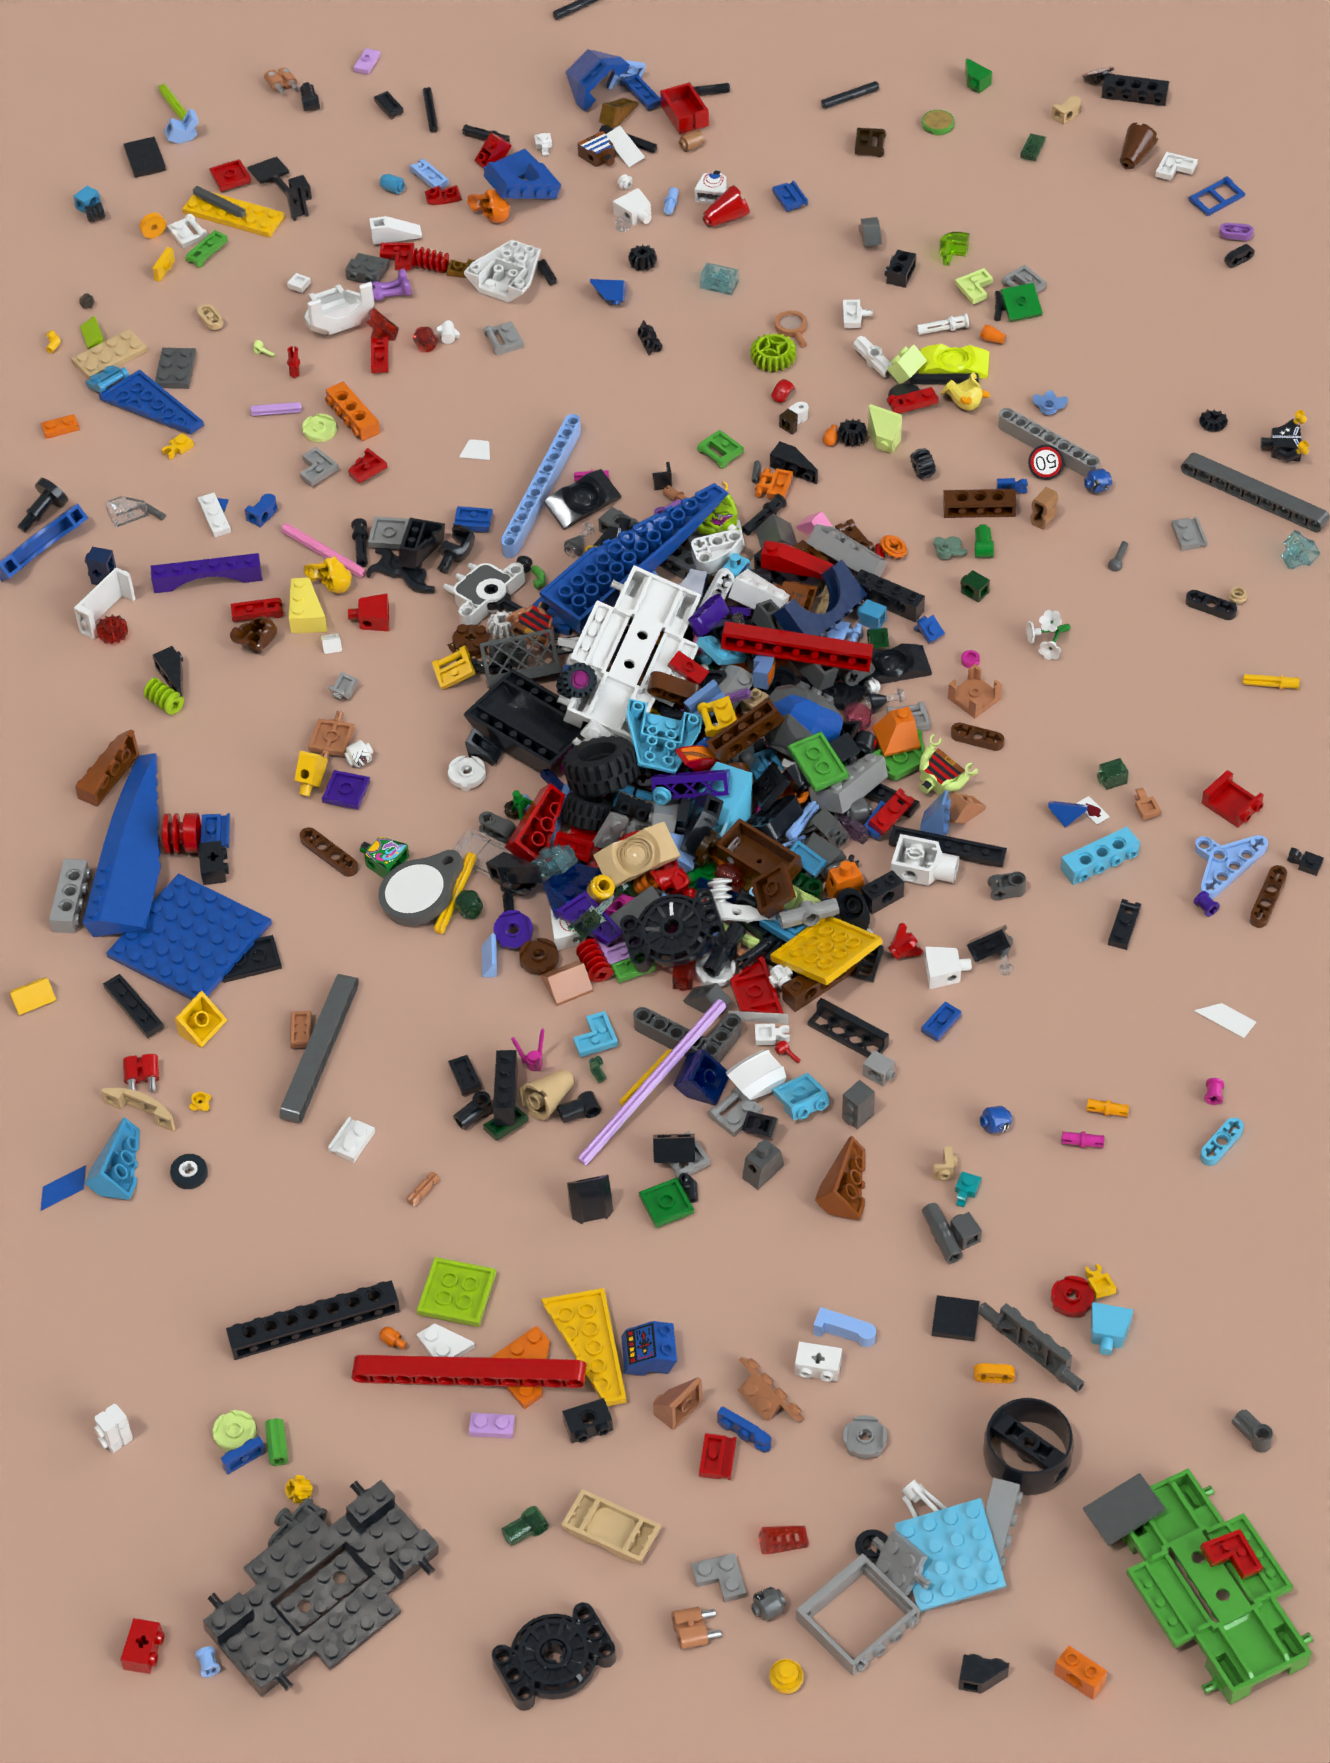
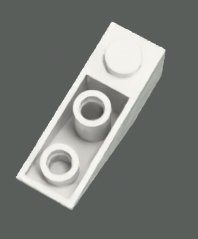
(393, 230)

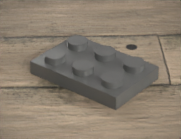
(176, 367)

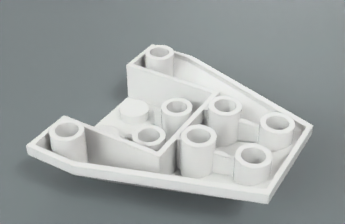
(504, 271)

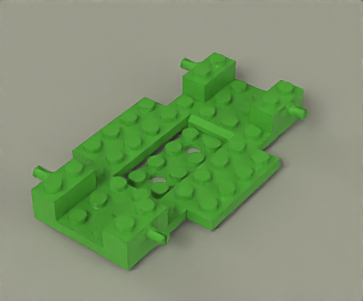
(1252, 1629)

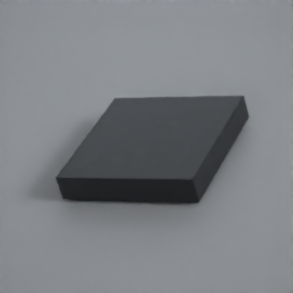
(955, 1318)

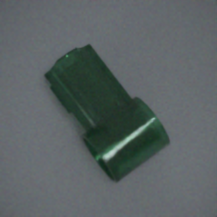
(530, 1523)

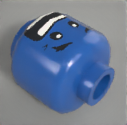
(995, 1119)

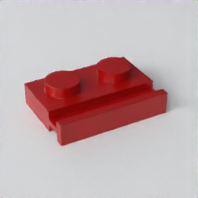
(717, 1456)

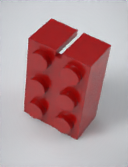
(684, 108)

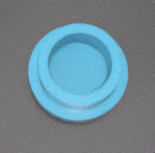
(661, 795)

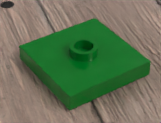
(1021, 302)
(666, 1202)

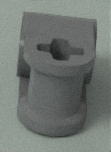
(856, 675)
(497, 828)
(1008, 885)

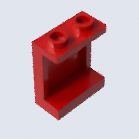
(1231, 800)
(580, 841)

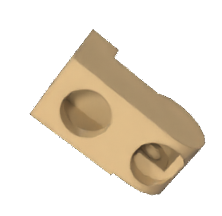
(1067, 111)

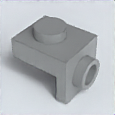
(343, 686)

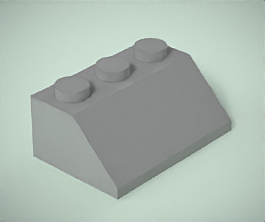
(736, 679)

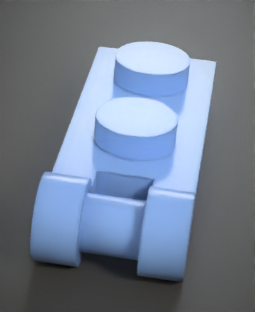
(428, 174)

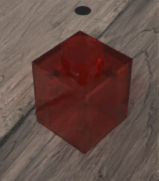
(684, 976)

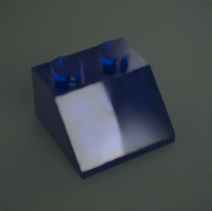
(701, 1077)

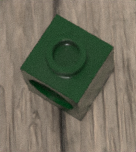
(975, 586)
(878, 637)

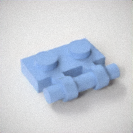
(843, 630)

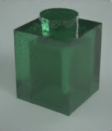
(1112, 774)

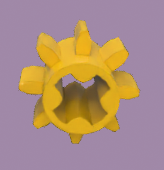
(298, 1489)

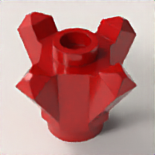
(904, 943)

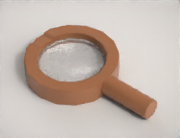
(792, 324)

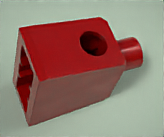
(372, 613)

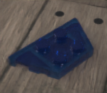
(567, 886)

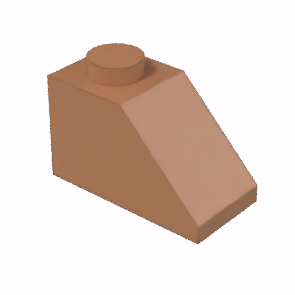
(964, 808)

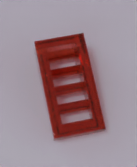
(783, 1545)

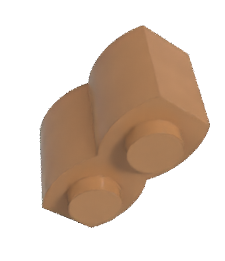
(1044, 508)

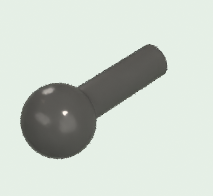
(1115, 564)

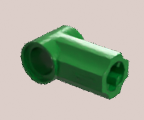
(983, 545)

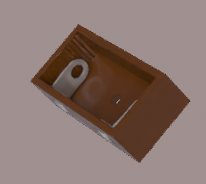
(746, 846)

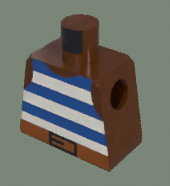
(597, 150)

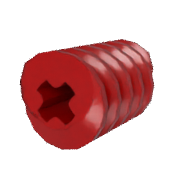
(430, 260)
(594, 960)

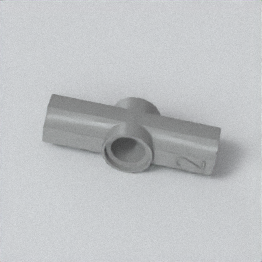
(808, 913)

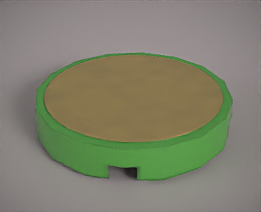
(938, 122)

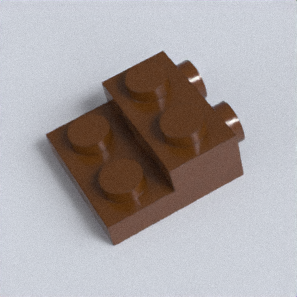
(773, 890)

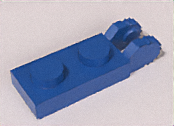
(744, 1429)

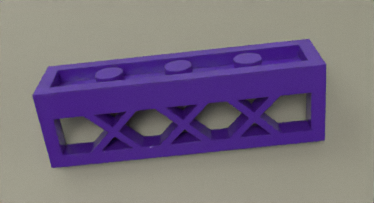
(688, 777)

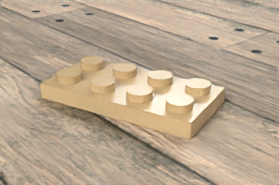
(113, 352)

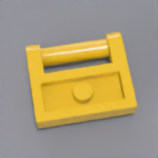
(456, 671)
(723, 711)

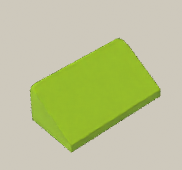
(91, 333)

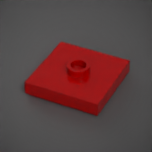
(230, 175)

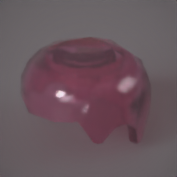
(857, 712)

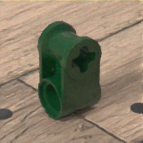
(809, 885)

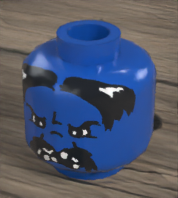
(1098, 481)

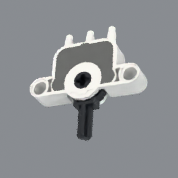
(486, 591)

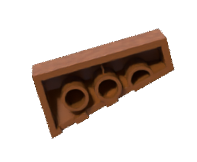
(108, 769)

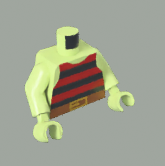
(941, 772)

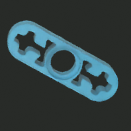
(1221, 1150)

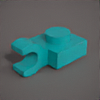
(966, 1186)

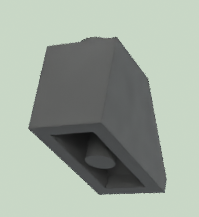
(704, 996)

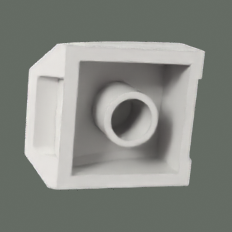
(757, 1074)

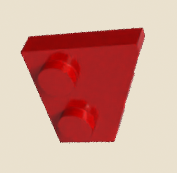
(367, 466)

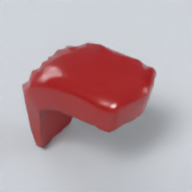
(782, 390)

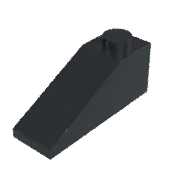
(169, 665)

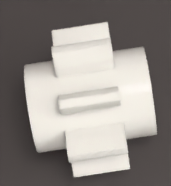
(780, 975)

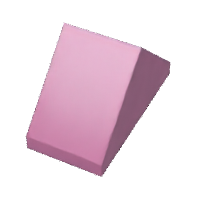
(808, 524)

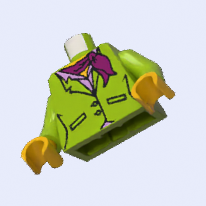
(722, 518)

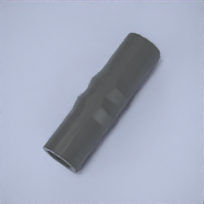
(942, 1233)

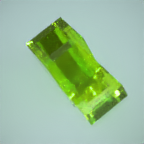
(953, 244)

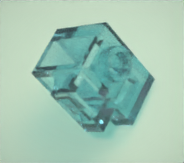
(1299, 550)

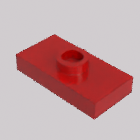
(688, 668)

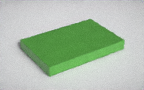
(818, 761)

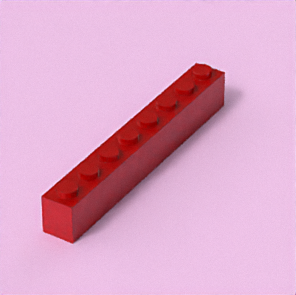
(797, 646)

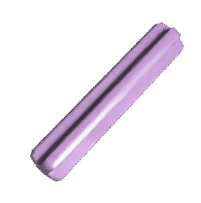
(270, 409)

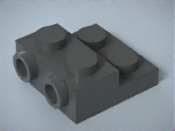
(366, 268)

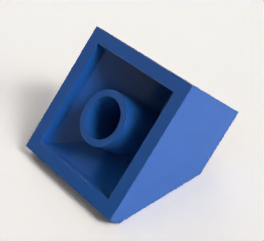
(611, 289)

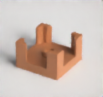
(974, 694)

